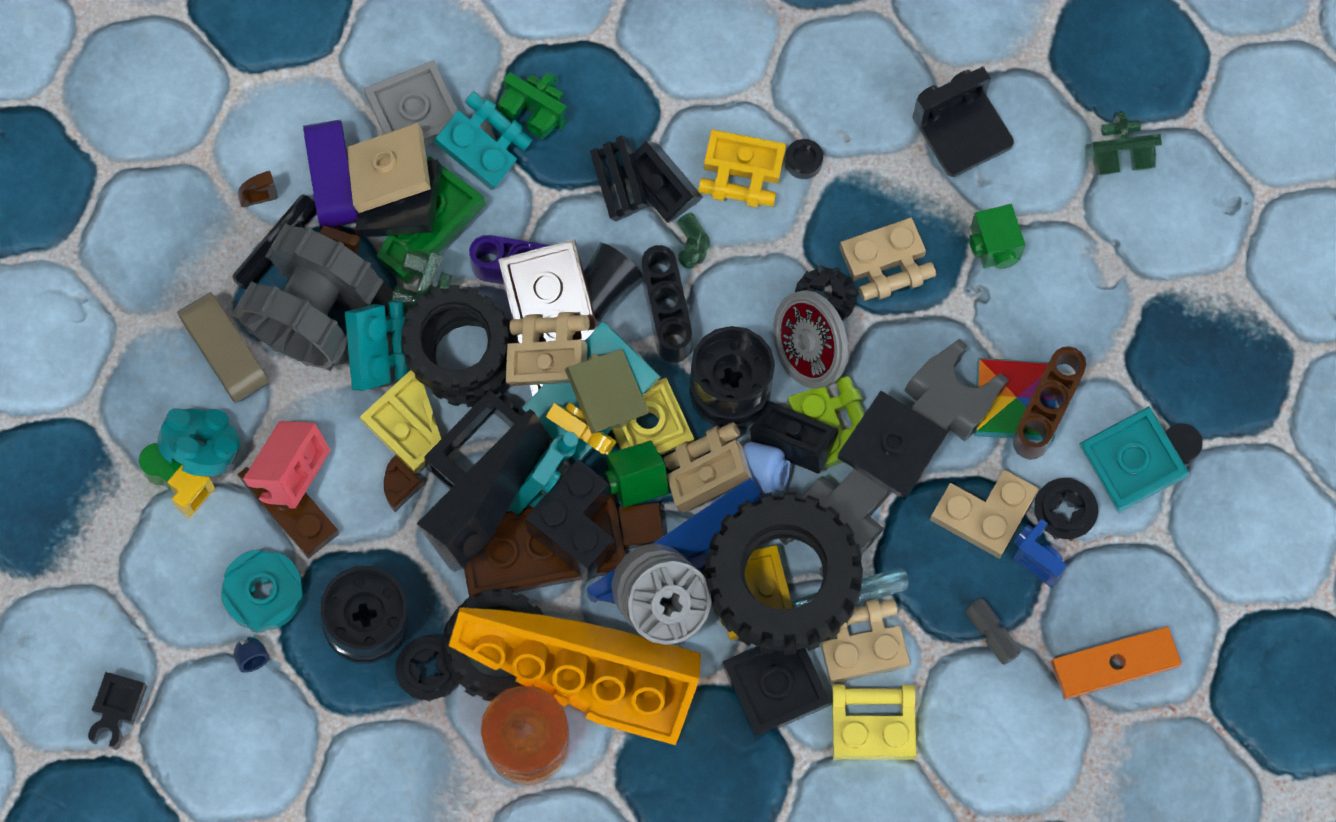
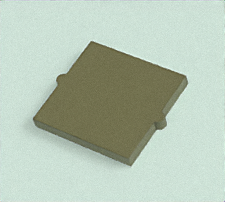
(606, 391)

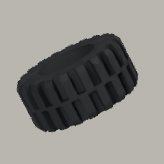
(771, 520)

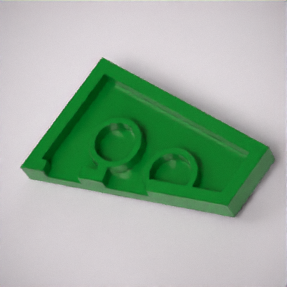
(454, 209)

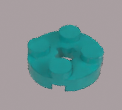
(180, 435)
(261, 613)

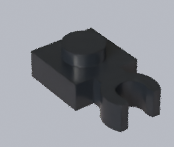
(116, 703)

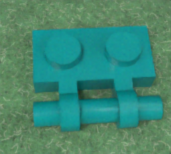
(475, 148)
(369, 344)
(544, 472)

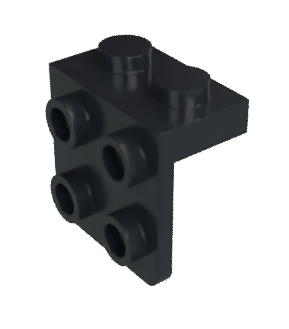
(961, 122)

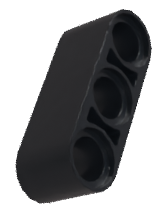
(666, 286)

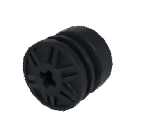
(735, 358)
(357, 592)

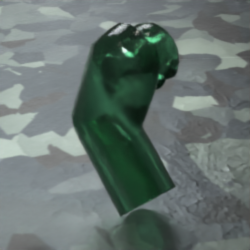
(696, 244)

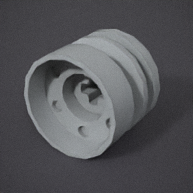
(656, 573)

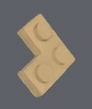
(986, 523)

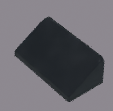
(664, 182)
(801, 438)

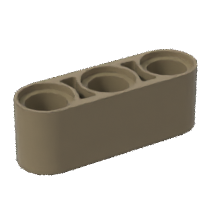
(223, 347)

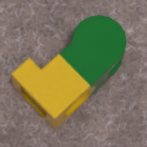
(188, 489)

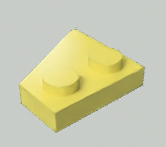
(404, 422)

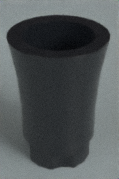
(608, 278)

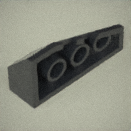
(477, 503)

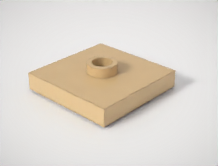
(388, 168)

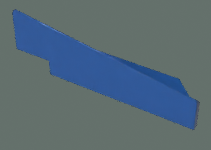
(691, 536)

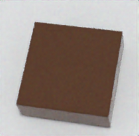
(640, 525)

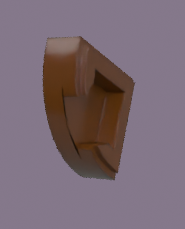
(257, 190)
(400, 483)

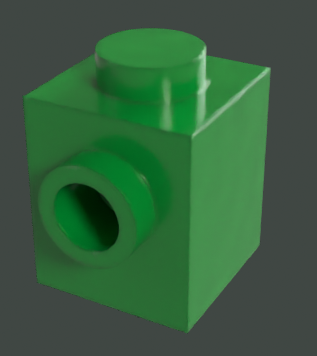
(996, 237)
(636, 474)

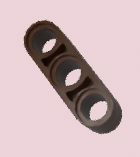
(1052, 385)

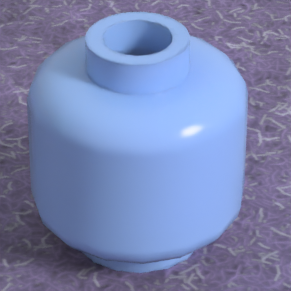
(767, 467)

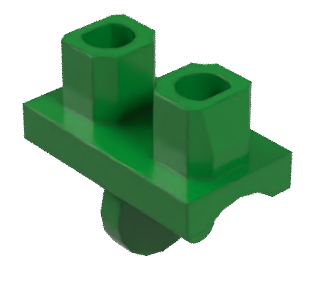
(538, 98)

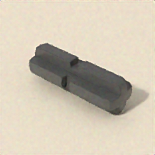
(988, 624)

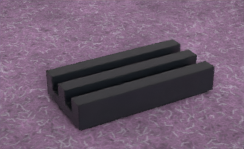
(609, 151)

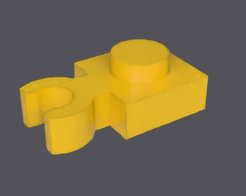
(573, 420)

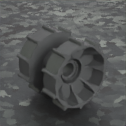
(318, 277)

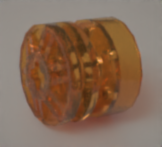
(536, 756)

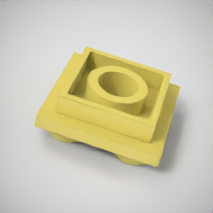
(669, 431)

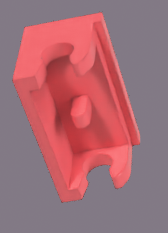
(288, 463)

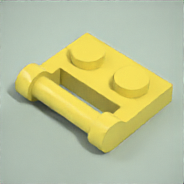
(873, 735)

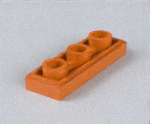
(1138, 655)

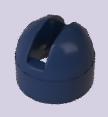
(250, 655)

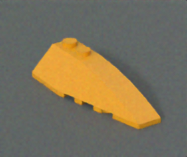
(595, 668)

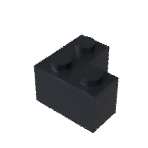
(565, 523)

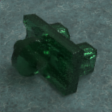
(1106, 152)
(426, 268)

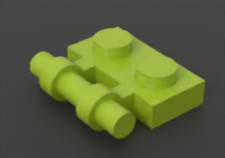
(819, 406)

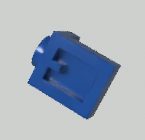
(1039, 560)

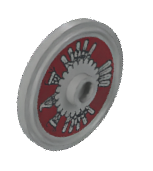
(810, 339)

